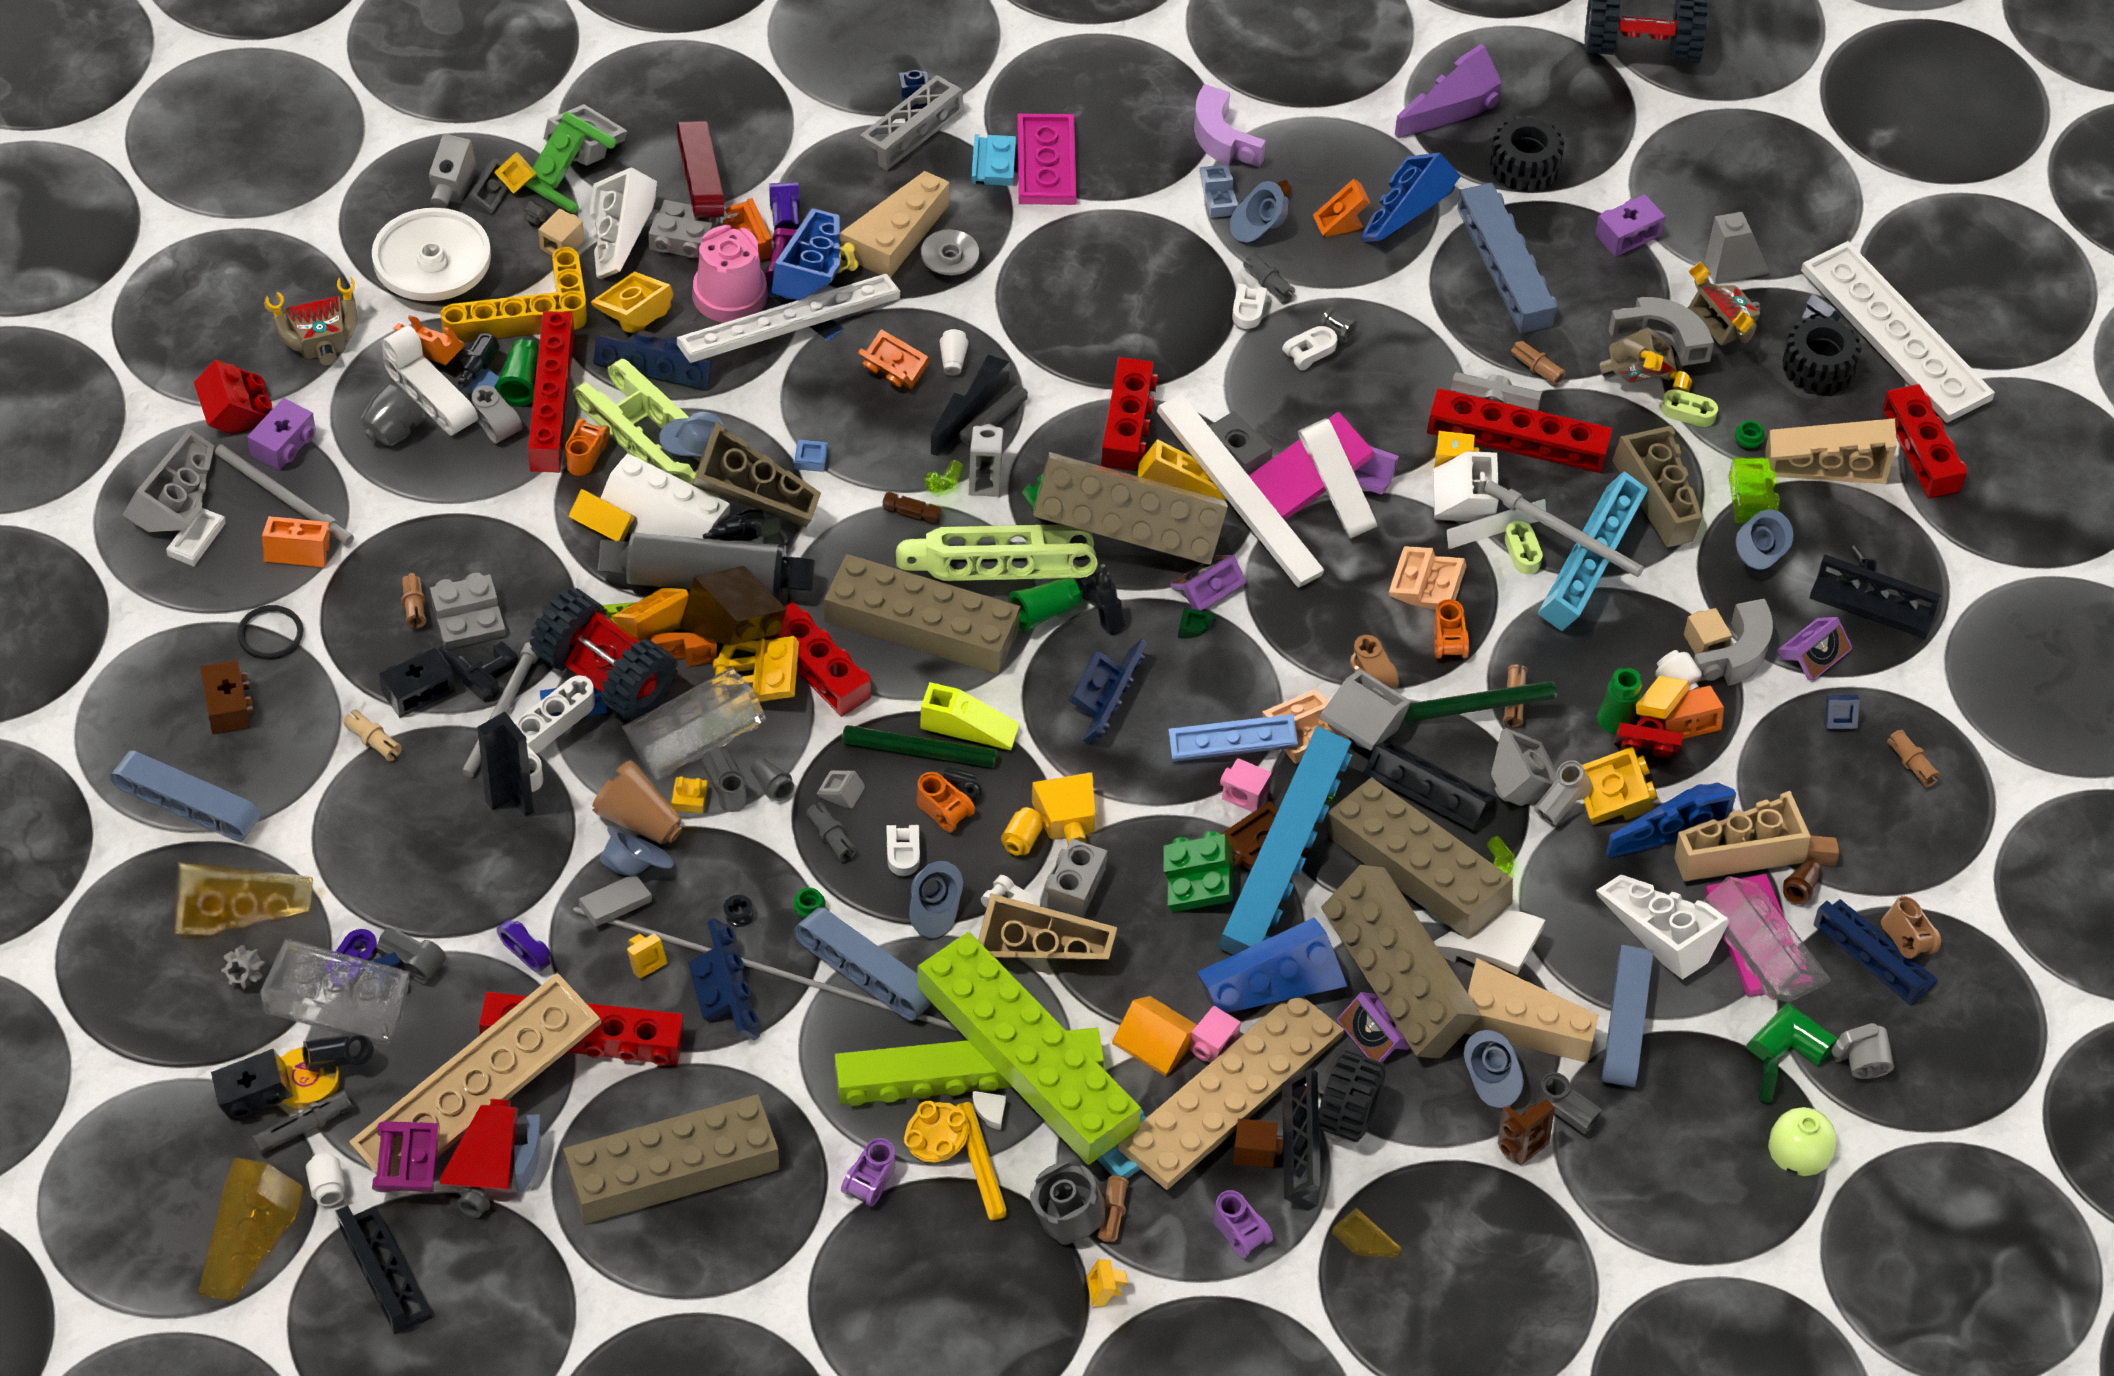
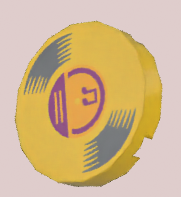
(308, 1084)

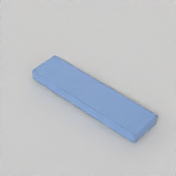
(1233, 737)

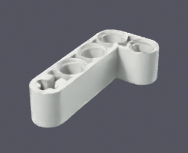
(424, 383)
(1338, 477)
(573, 700)

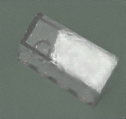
(695, 723)
(1766, 941)
(335, 991)

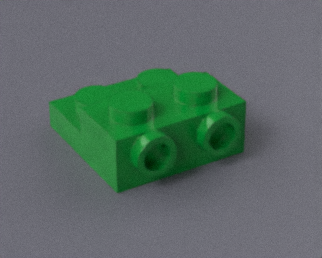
(1199, 871)

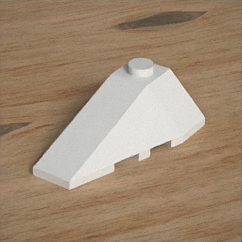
(620, 211)
(1675, 929)

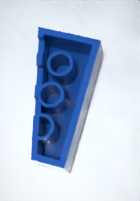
(1275, 970)

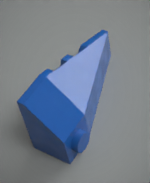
(1415, 188)
(809, 257)
(1678, 814)

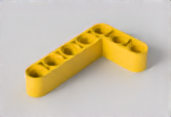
(522, 313)

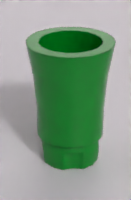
(519, 374)
(1045, 601)
(1620, 700)

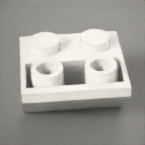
(1461, 486)

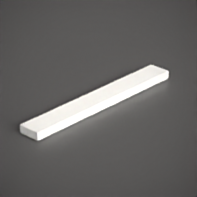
(788, 318)
(1240, 491)

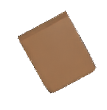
(1823, 850)

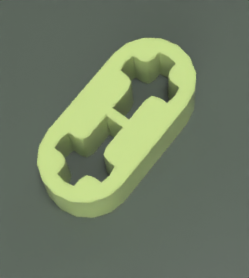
(1689, 408)
(1529, 546)

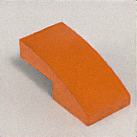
(690, 646)

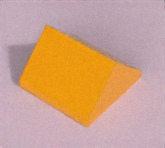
(654, 614)
(1154, 1034)

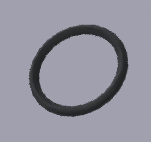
(291, 647)

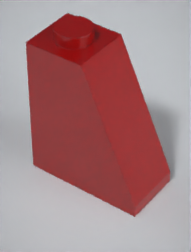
(486, 1149)

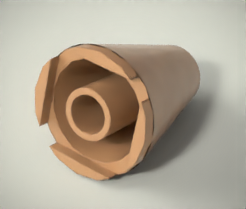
(637, 805)

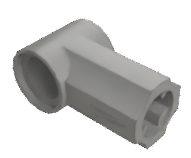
(1563, 792)

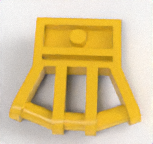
(773, 666)

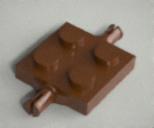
(1249, 835)

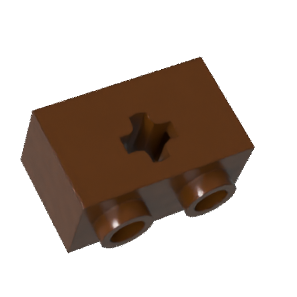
(225, 696)

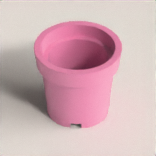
(729, 275)

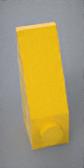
(1176, 469)

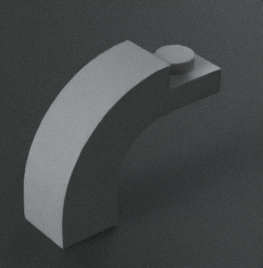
(1670, 321)
(1740, 661)

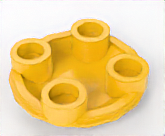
(936, 1131)

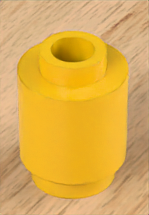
(1022, 831)

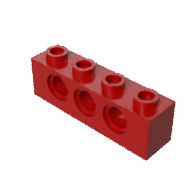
(1127, 414)
(1924, 441)
(824, 663)

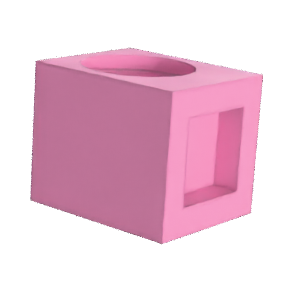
(1245, 785)
(1214, 1034)

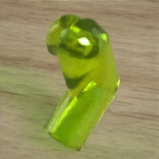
(947, 481)
(1503, 856)

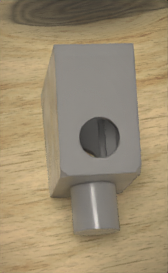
(452, 170)
(985, 448)

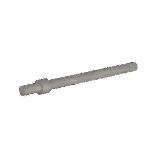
(283, 494)
(1514, 500)
(528, 658)

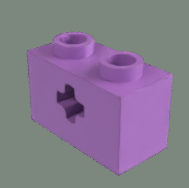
(1630, 225)
(281, 434)

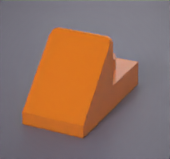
(1342, 210)

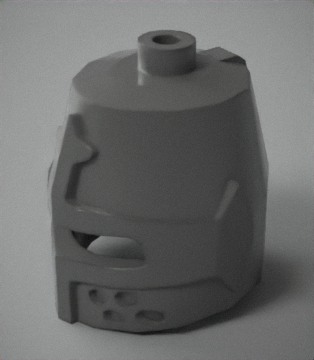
(391, 415)

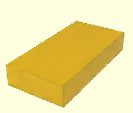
(601, 516)
(1662, 697)

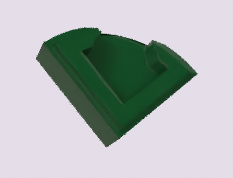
(1194, 623)
(1770, 1074)

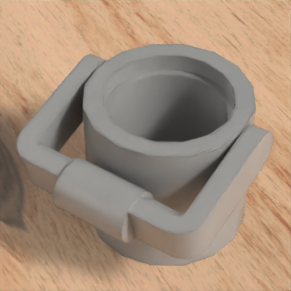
(1867, 1051)

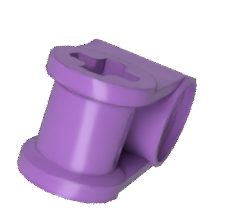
(870, 1177)
(1244, 1228)

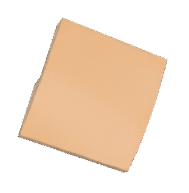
(1425, 578)
(1306, 716)

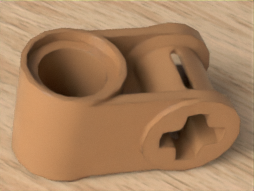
(1372, 659)
(1907, 928)

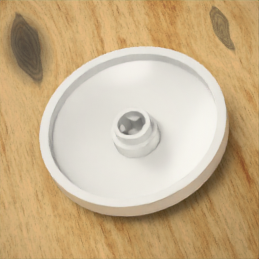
(431, 254)

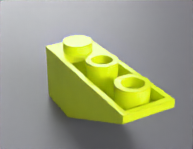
(965, 717)

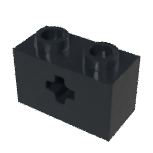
(417, 682)
(251, 1084)

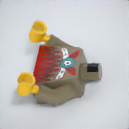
(1723, 308)
(317, 327)
(1644, 357)

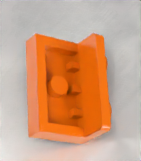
(895, 359)

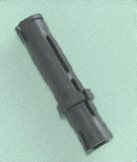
(314, 1116)

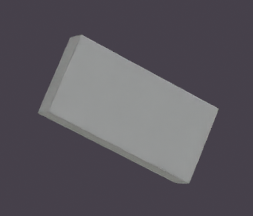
(615, 900)

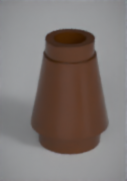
(1802, 882)

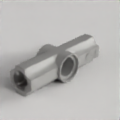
(1497, 389)

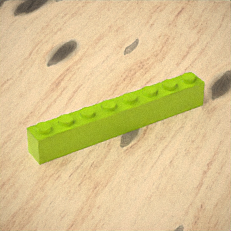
(928, 1070)

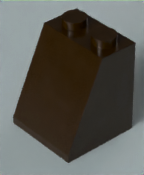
(732, 607)

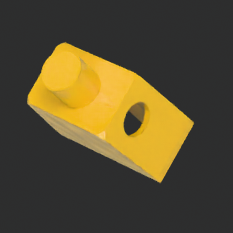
(1066, 806)

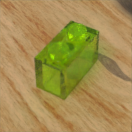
(1752, 487)

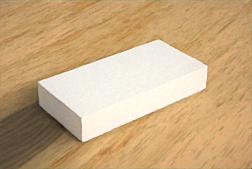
(193, 542)

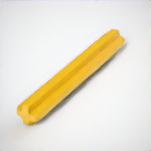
(982, 1166)

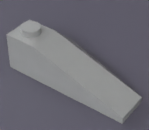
(175, 487)

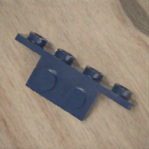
(653, 358)
(1101, 687)
(721, 982)

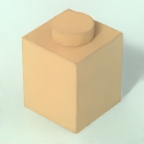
(560, 231)
(1707, 631)

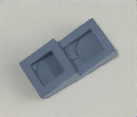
(1218, 190)
(528, 1155)

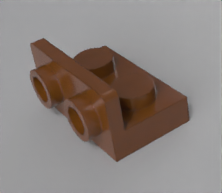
(1525, 1134)

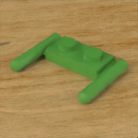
(558, 156)

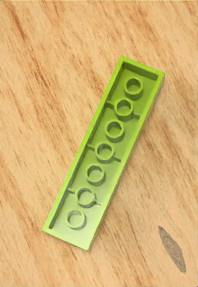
(1028, 1048)

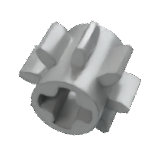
(243, 966)

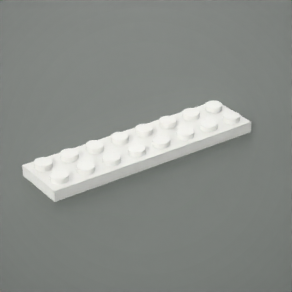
(1897, 331)

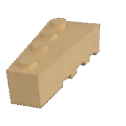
(897, 224)
(1834, 451)
(1745, 841)
(1032, 931)
(1530, 1014)

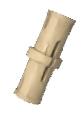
(372, 735)

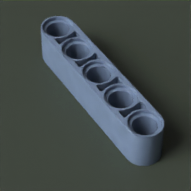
(185, 796)
(862, 962)
(1627, 1016)

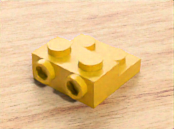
(1619, 787)

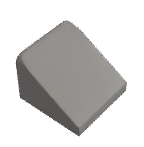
(842, 788)

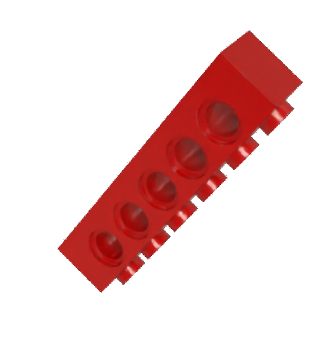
(551, 392)
(1521, 430)
(630, 1023)

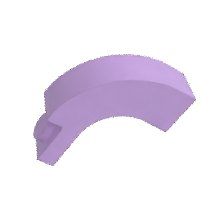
(1217, 136)

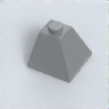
(1521, 769)

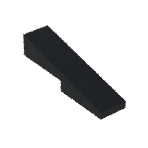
(962, 409)

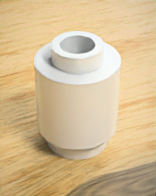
(325, 1179)

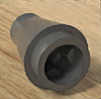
(774, 781)

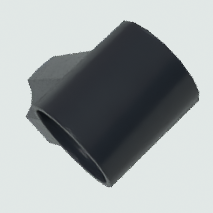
(335, 1051)

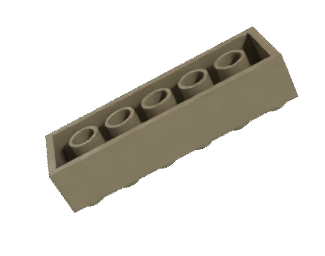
(1129, 508)
(922, 614)
(1420, 857)
(1400, 961)
(671, 1159)

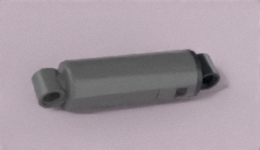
(676, 561)

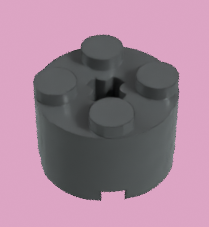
(1068, 1202)

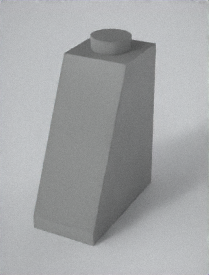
(1733, 250)

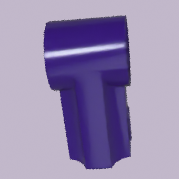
(785, 204)

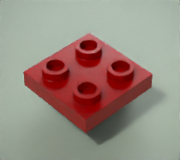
(1655, 739)

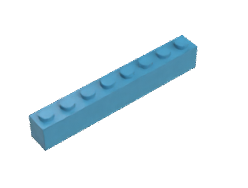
(1285, 841)

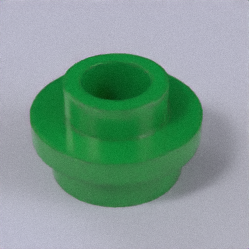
(1750, 434)
(808, 896)

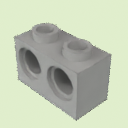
(1080, 878)

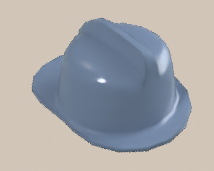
(1260, 211)
(689, 434)
(1764, 539)
(632, 855)
(935, 899)
(1494, 1068)

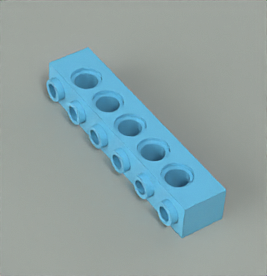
(1585, 567)

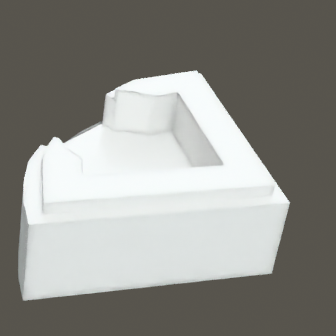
(990, 1108)

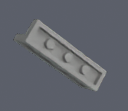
(920, 123)

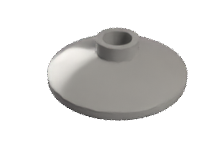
(950, 252)

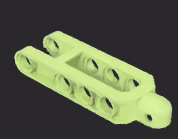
(641, 402)
(1045, 548)

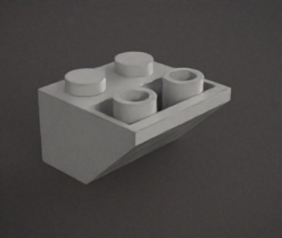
(1365, 710)

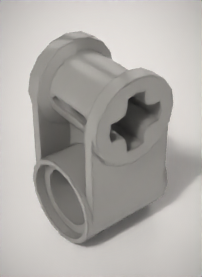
(495, 414)

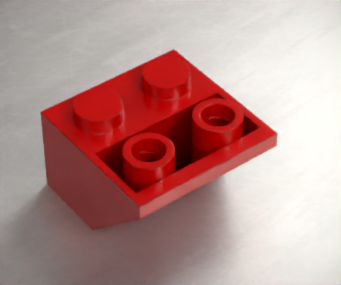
(232, 397)

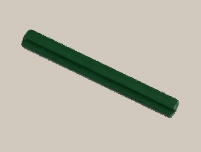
(1481, 701)
(919, 746)

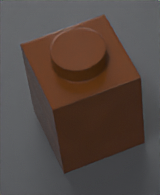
(1257, 1143)

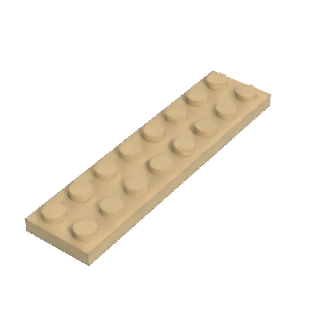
(488, 1068)
(1230, 1089)

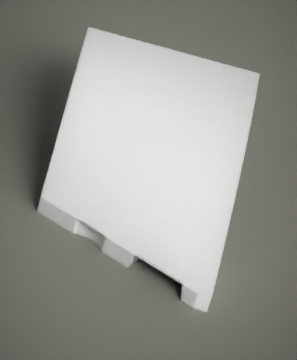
(1502, 941)

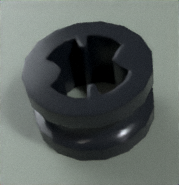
(734, 919)

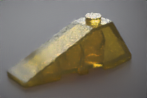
(228, 897)
(250, 1217)

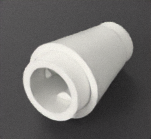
(953, 351)

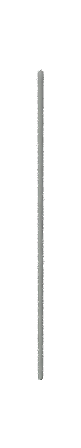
(771, 970)

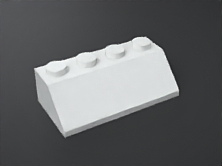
(662, 501)

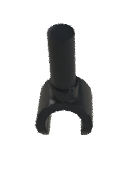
(1868, 563)

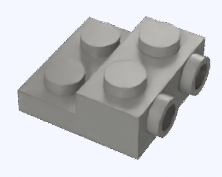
(590, 150)
(678, 231)
(467, 611)

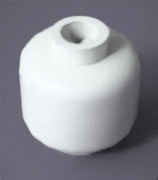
(1679, 666)

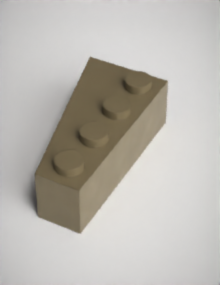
(753, 479)
(1669, 501)

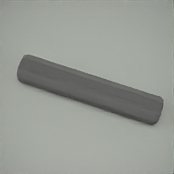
(996, 412)

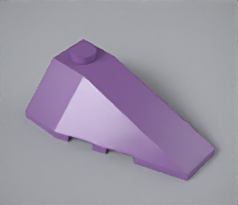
(1460, 95)

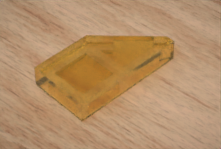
(1364, 1236)

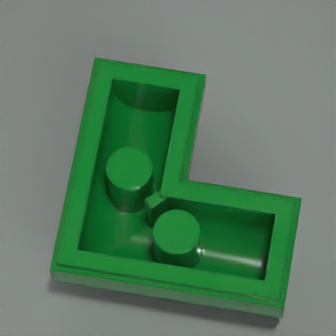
(1795, 1030)

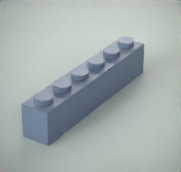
(1507, 258)

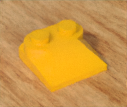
(635, 301)

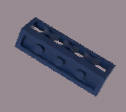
(1873, 951)

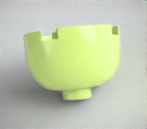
(1803, 1141)

